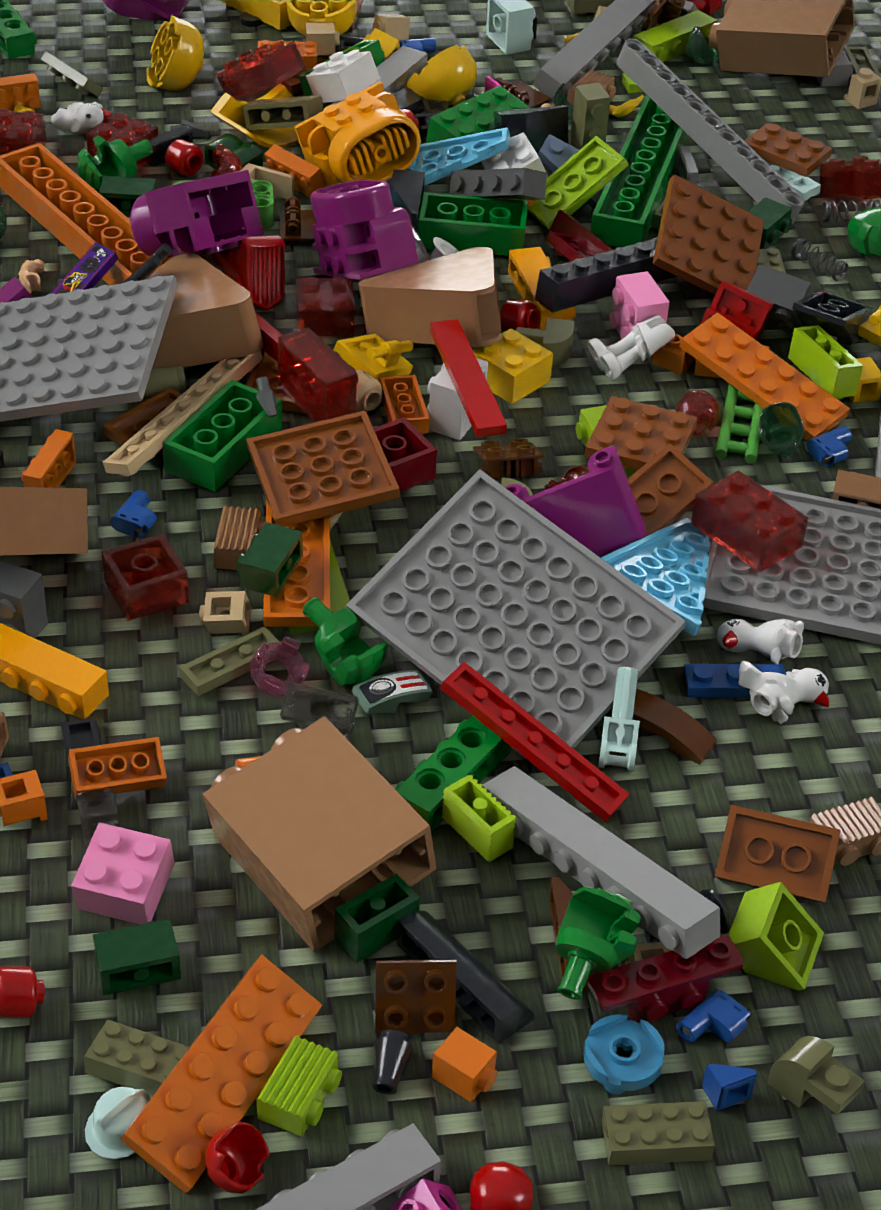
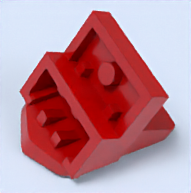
(258, 268)
(740, 308)

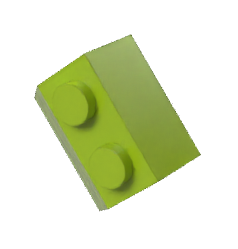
(776, 936)

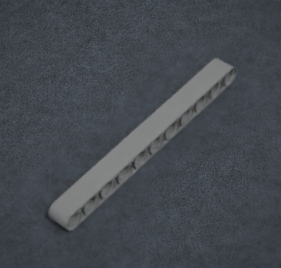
(706, 127)

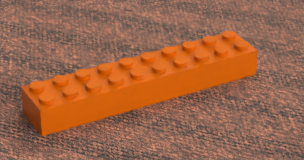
(70, 208)

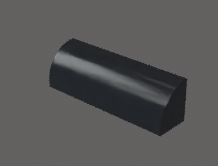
(477, 989)

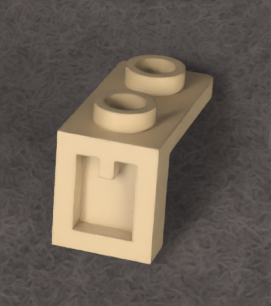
(282, 183)

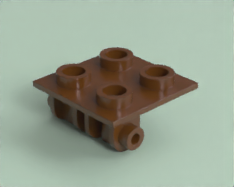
(665, 12)
(525, 93)
(296, 223)
(518, 451)
(415, 996)

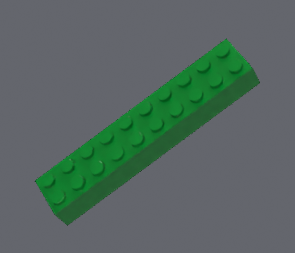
(634, 195)

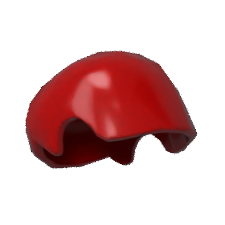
(236, 1157)
(501, 1188)

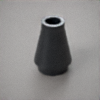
(391, 1058)

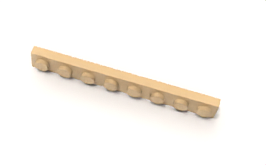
(150, 438)

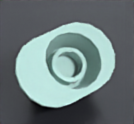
(111, 1119)

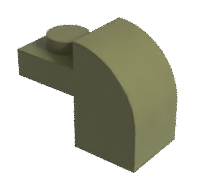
(556, 338)
(811, 1071)

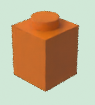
(464, 1065)

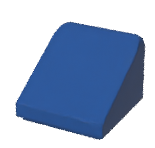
(728, 1084)

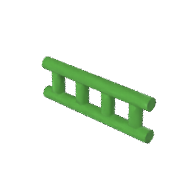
(727, 427)

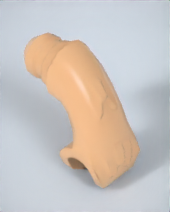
(28, 275)

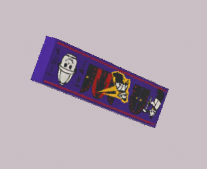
(88, 270)

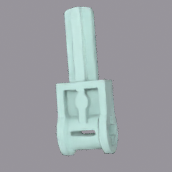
(620, 730)

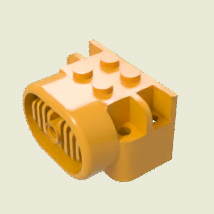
(360, 138)

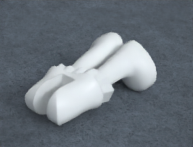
(640, 342)

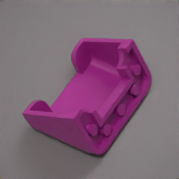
(593, 507)

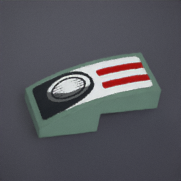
(386, 691)

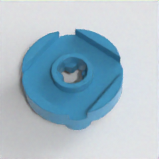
(617, 1072)

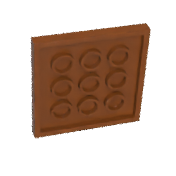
(706, 238)
(322, 469)

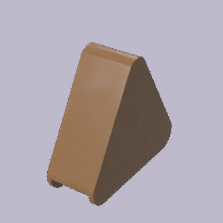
(440, 289)
(208, 317)
(43, 520)

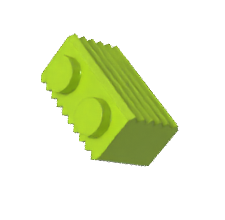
(478, 817)
(298, 1086)

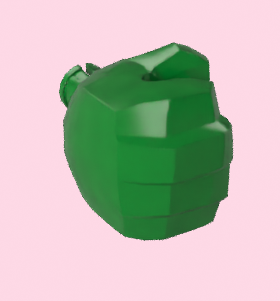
(111, 160)
(865, 232)
(340, 647)
(594, 936)

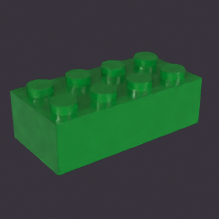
(472, 115)
(473, 222)
(214, 441)

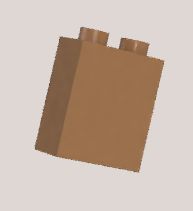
(782, 36)
(317, 827)

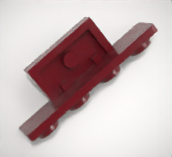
(573, 239)
(664, 981)

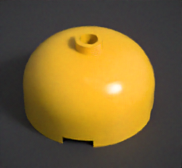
(322, 11)
(175, 55)
(446, 77)

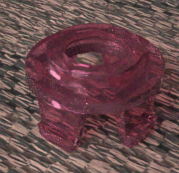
(283, 652)

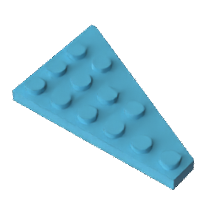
(454, 154)
(670, 568)

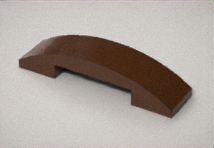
(670, 722)

